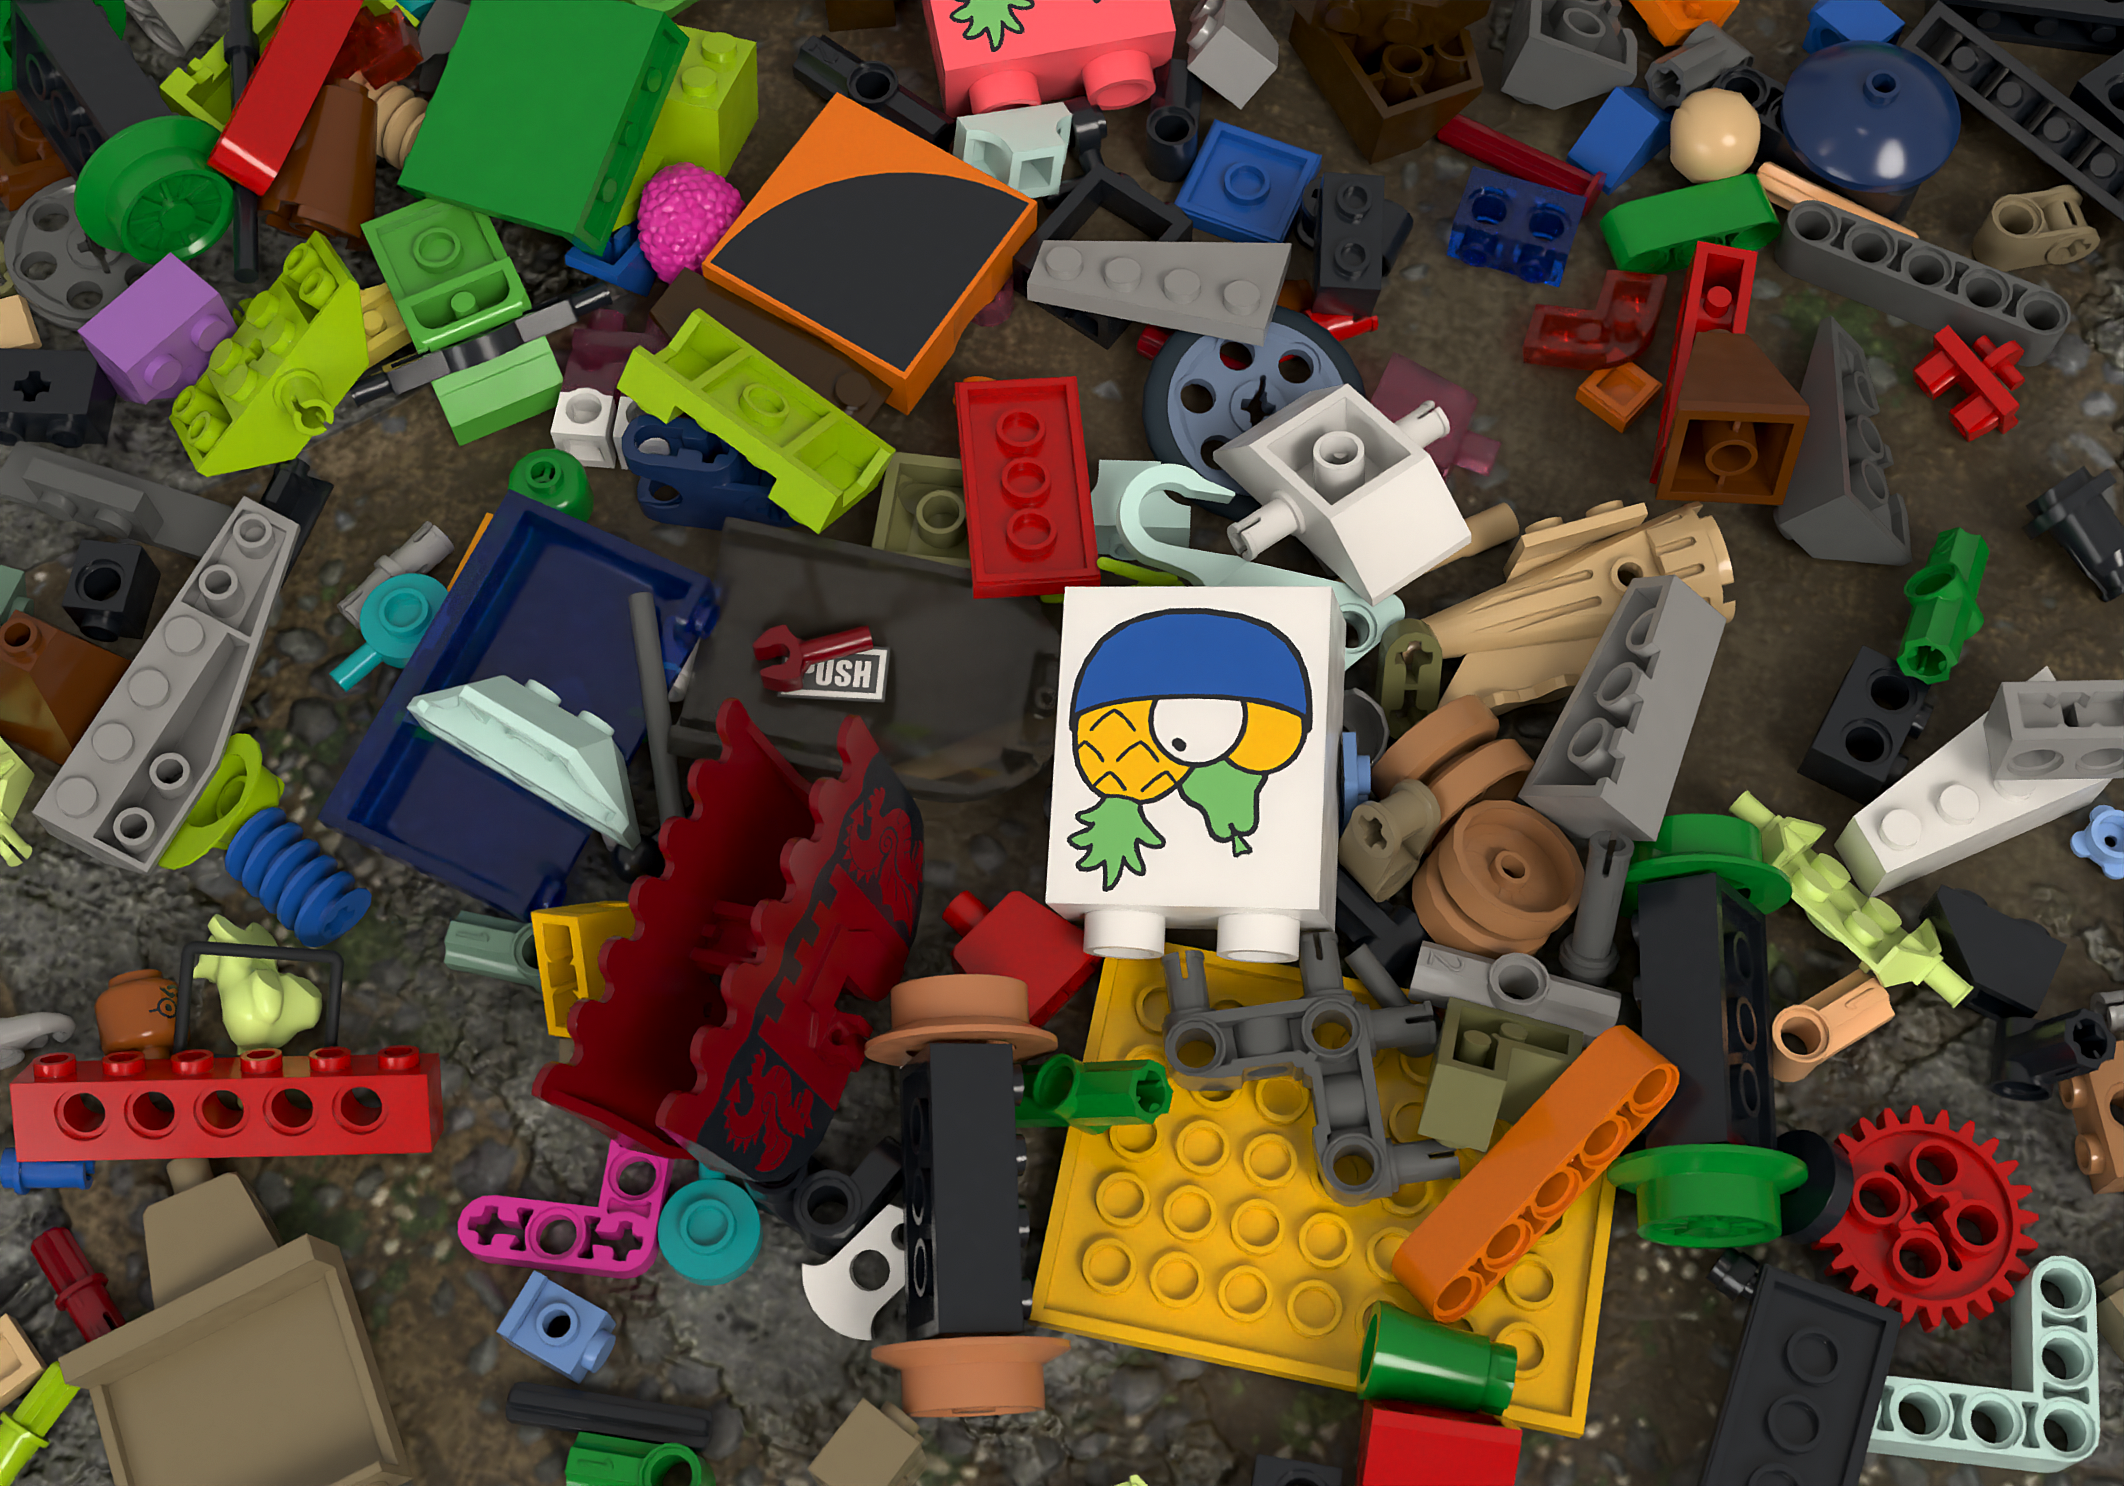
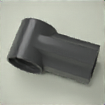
(1695, 65)

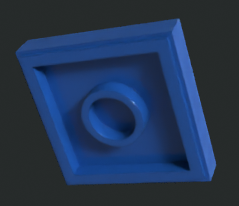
(1246, 185)

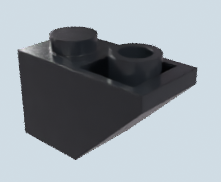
(2000, 956)

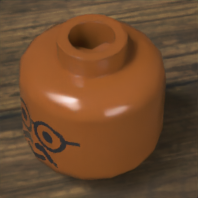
(138, 1014)

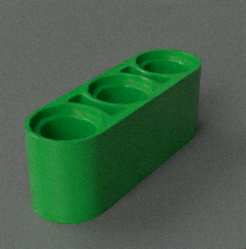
(1663, 229)

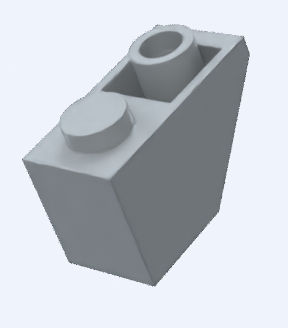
(1231, 49)

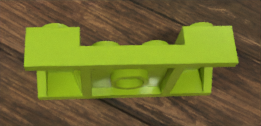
(764, 412)

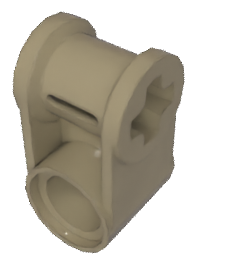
(2035, 230)
(1388, 838)

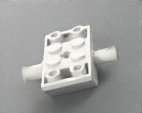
(1348, 489)

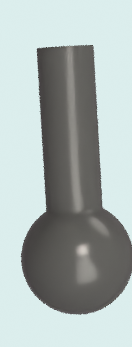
(1386, 992)

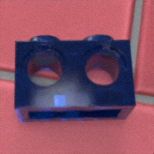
(1518, 216)

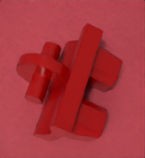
(1988, 400)

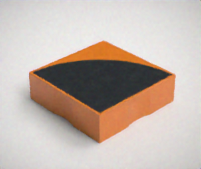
(875, 245)

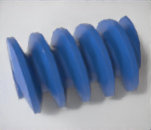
(294, 879)

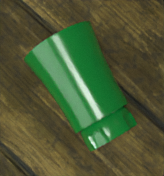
(1433, 1364)

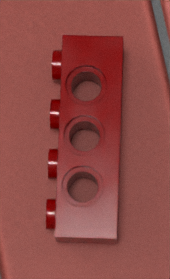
(1712, 297)

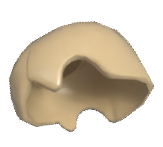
(1714, 135)

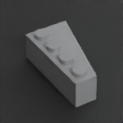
(1629, 715)

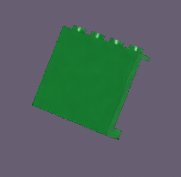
(546, 113)

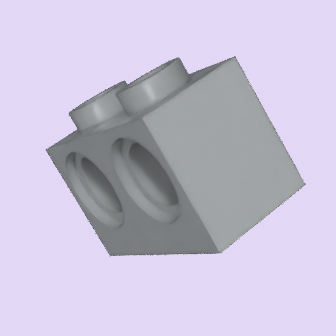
(2056, 730)

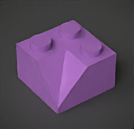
(159, 332)

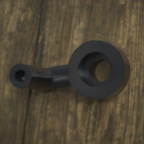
(1084, 144)

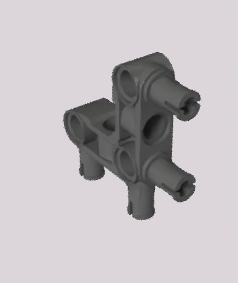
(1279, 1042)

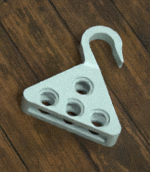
(1218, 569)

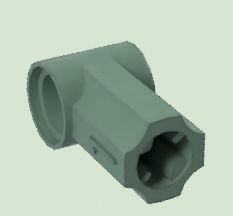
(492, 948)

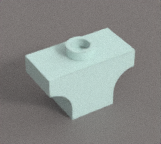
(1017, 146)
(1159, 515)

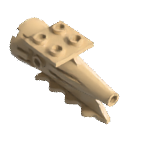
(1560, 593)

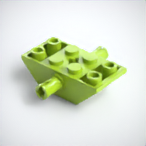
(280, 369)

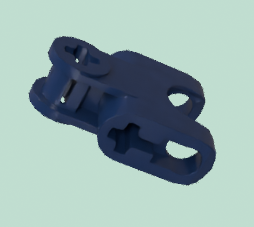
(706, 472)

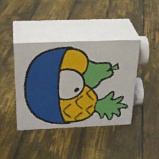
(1198, 767)

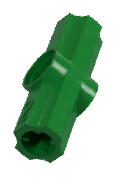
(1943, 606)
(1092, 1094)

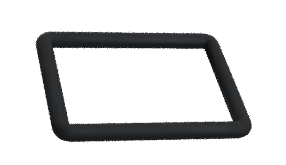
(261, 952)

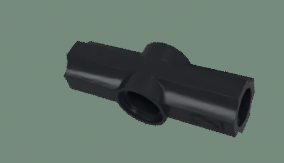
(873, 84)

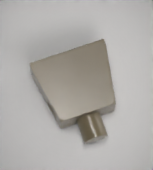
(203, 1229)

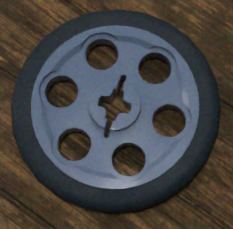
(1194, 358)

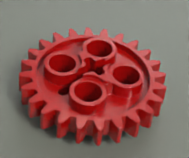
(1971, 1189)

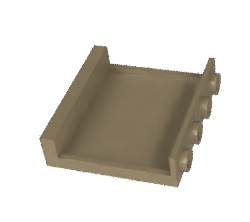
(246, 1383)

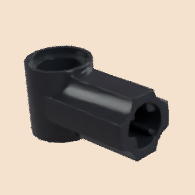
(1173, 121)
(1387, 930)
(2038, 1053)

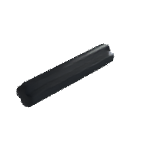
(608, 1416)

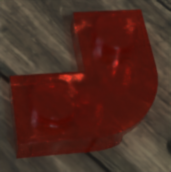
(380, 47)
(1601, 337)

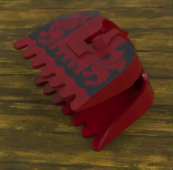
(791, 903)

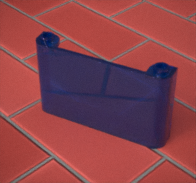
(534, 604)

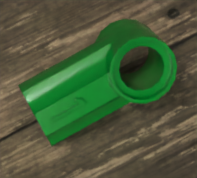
(625, 1462)

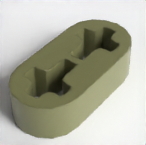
(1394, 678)

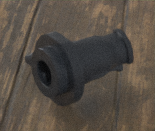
(2084, 526)

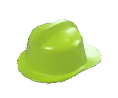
(231, 798)

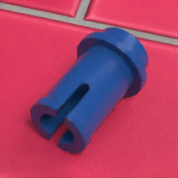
(50, 1174)

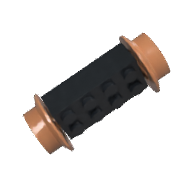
(962, 1196)

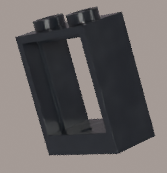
(1126, 200)

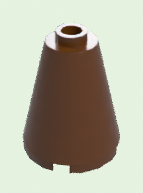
(329, 169)

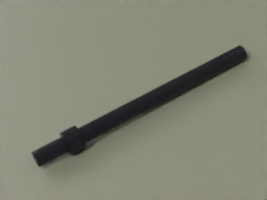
(242, 55)

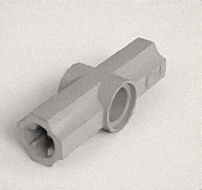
(1484, 981)

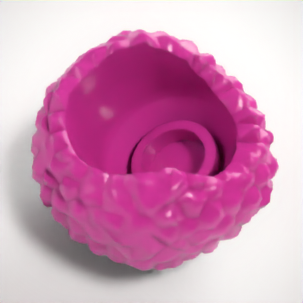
(685, 217)

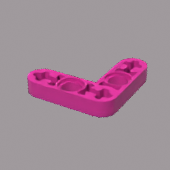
(613, 1215)

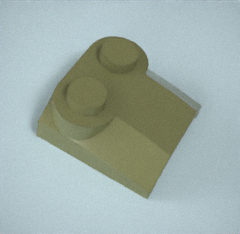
(923, 509)

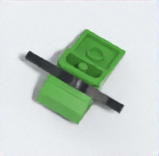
(468, 319)

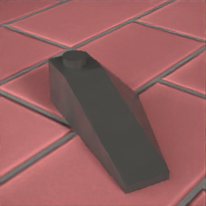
(1566, 51)
(1838, 488)

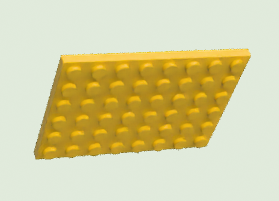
(1232, 1254)

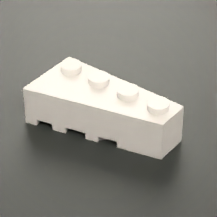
(1951, 812)

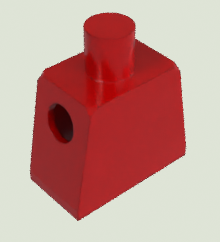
(1022, 943)

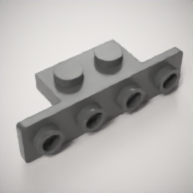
(111, 500)

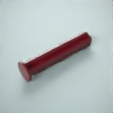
(1520, 159)

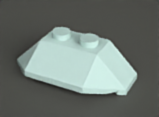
(538, 747)

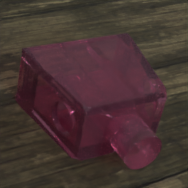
(1409, 385)

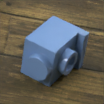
(535, 1313)

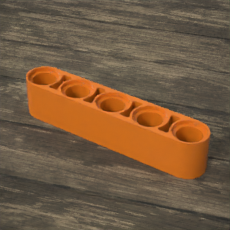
(1534, 1173)

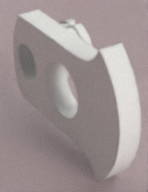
(835, 1292)

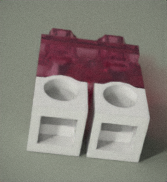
(590, 408)

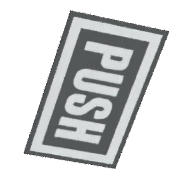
(846, 678)

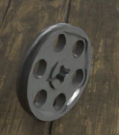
(71, 253)

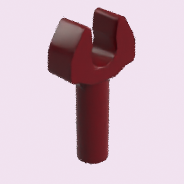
(803, 654)

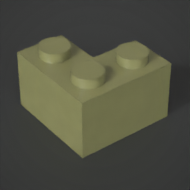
(1490, 1069)

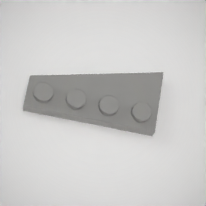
(1182, 286)

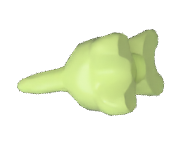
(256, 1000)

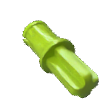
(26, 1428)

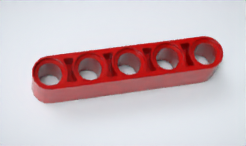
(281, 91)

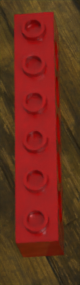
(57, 1126)

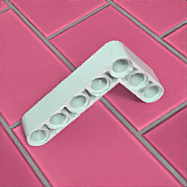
(2034, 1392)

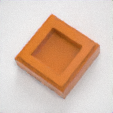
(1619, 394)

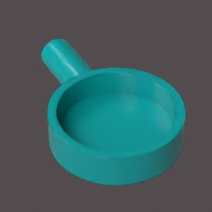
(392, 625)
(710, 1230)

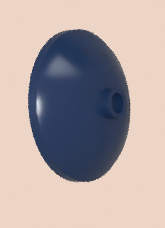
(1868, 136)

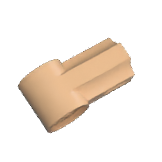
(1829, 1023)

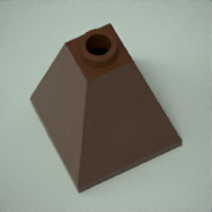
(1732, 426)
(51, 685)

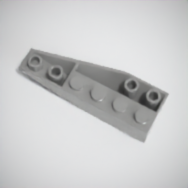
(176, 703)

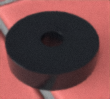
(1826, 1194)

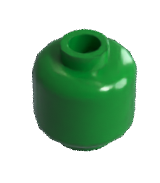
(554, 480)

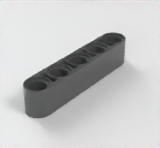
(1952, 287)

